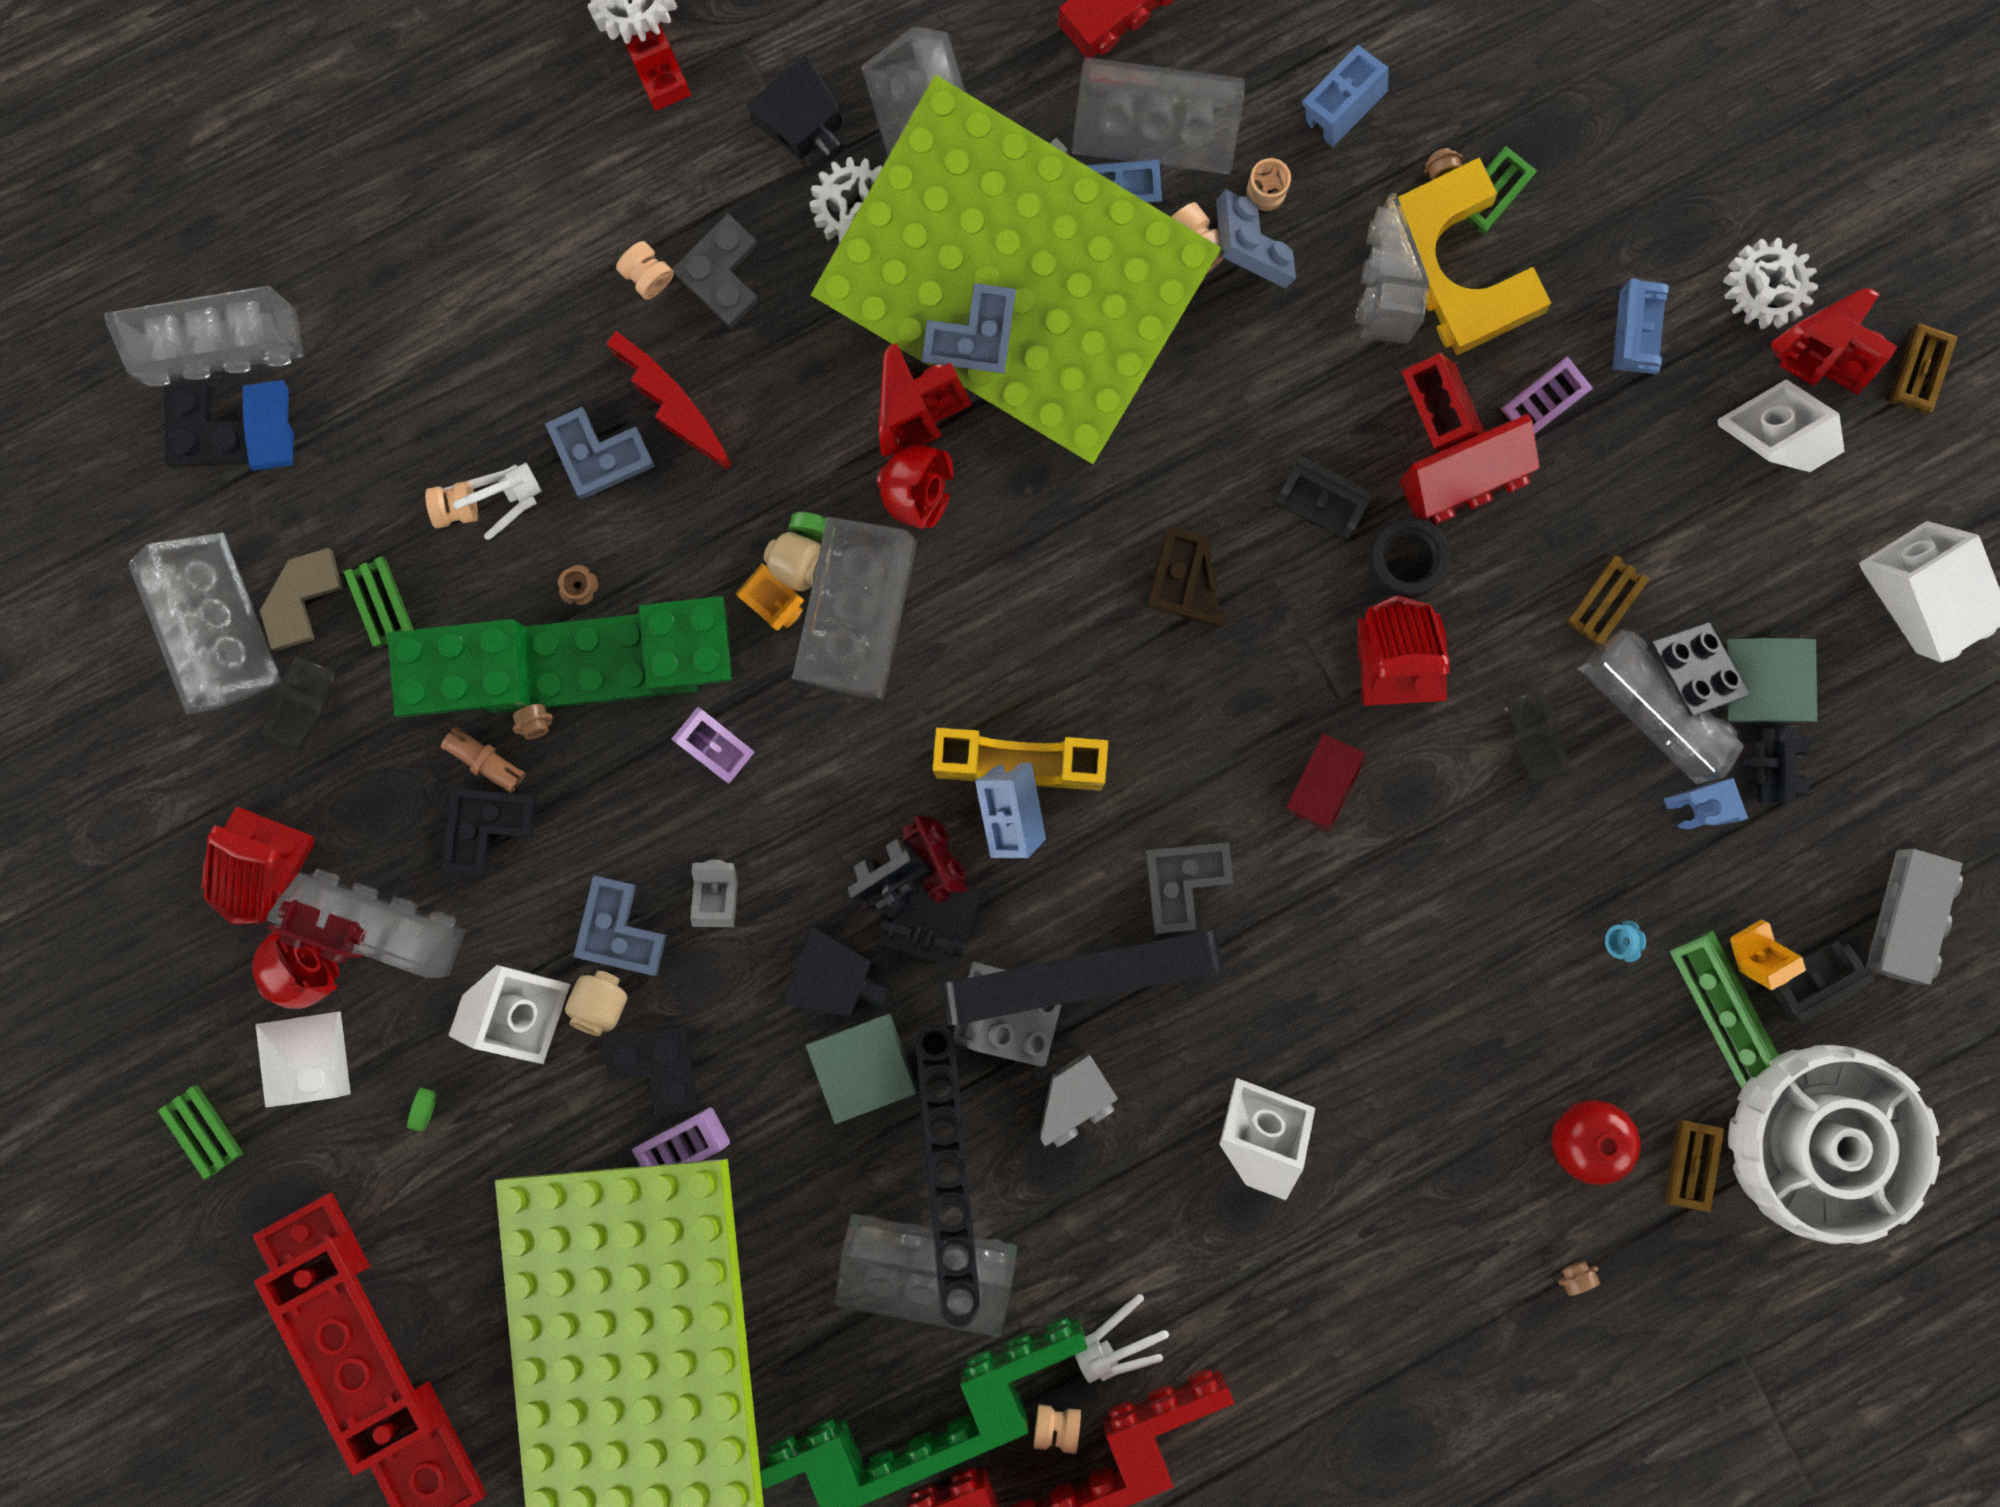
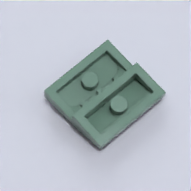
(1778, 678)
(862, 1068)

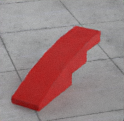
(677, 410)

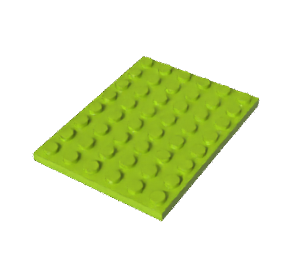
(1003, 208)
(629, 1338)

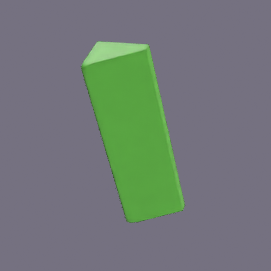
(1730, 1004)

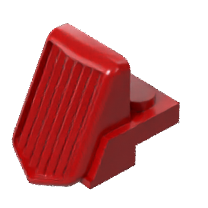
(1836, 344)
(914, 405)
(1402, 653)
(251, 865)

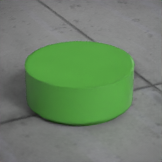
(808, 525)
(421, 1109)

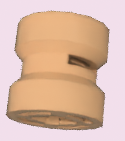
(1271, 175)
(644, 270)
(441, 509)
(1057, 1429)

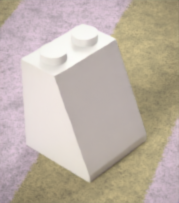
(1937, 589)

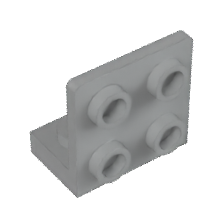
(1014, 1036)

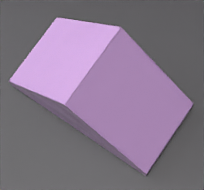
(713, 745)

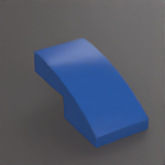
(266, 425)

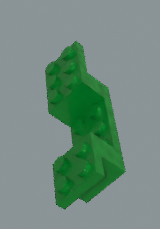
(560, 664)
(836, 1466)

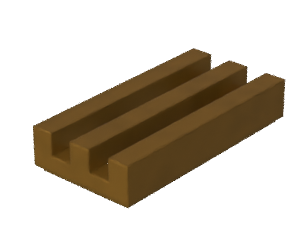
(1911, 399)
(1627, 573)
(1678, 1163)

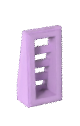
(1573, 377)
(704, 1132)

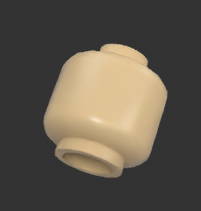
(793, 560)
(596, 1003)

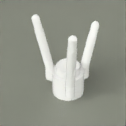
(515, 482)
(1102, 1361)

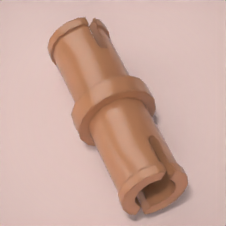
(483, 760)

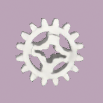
(630, 16)
(838, 195)
(1788, 286)

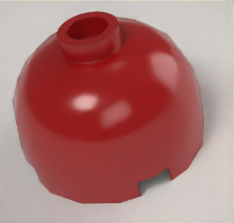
(914, 485)
(292, 974)
(1596, 1142)

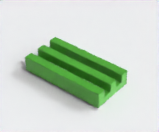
(1516, 163)
(366, 571)
(186, 1140)

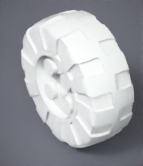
(1790, 1137)

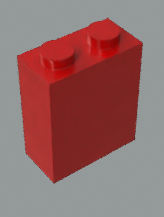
(1442, 401)

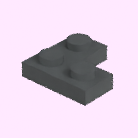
(709, 269)
(1175, 873)

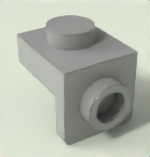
(714, 894)

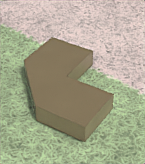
(300, 580)

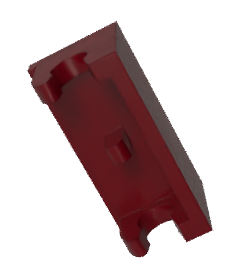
(1326, 782)

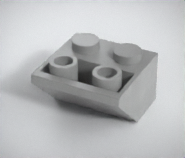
(1073, 1096)

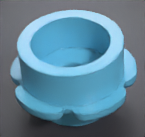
(1617, 941)

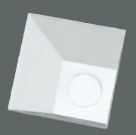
(1787, 427)
(510, 1014)
(303, 1059)
(1266, 1137)

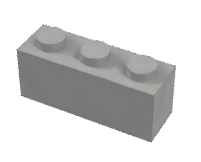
(1915, 917)

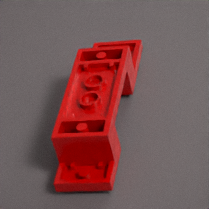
(353, 1366)
(1133, 1442)

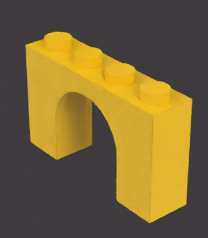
(1467, 314)
(1068, 764)

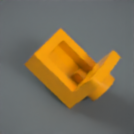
(771, 598)
(1763, 958)

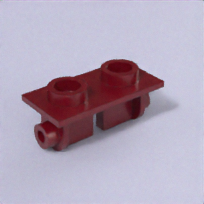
(930, 843)
(301, 927)

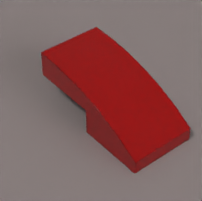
(658, 69)

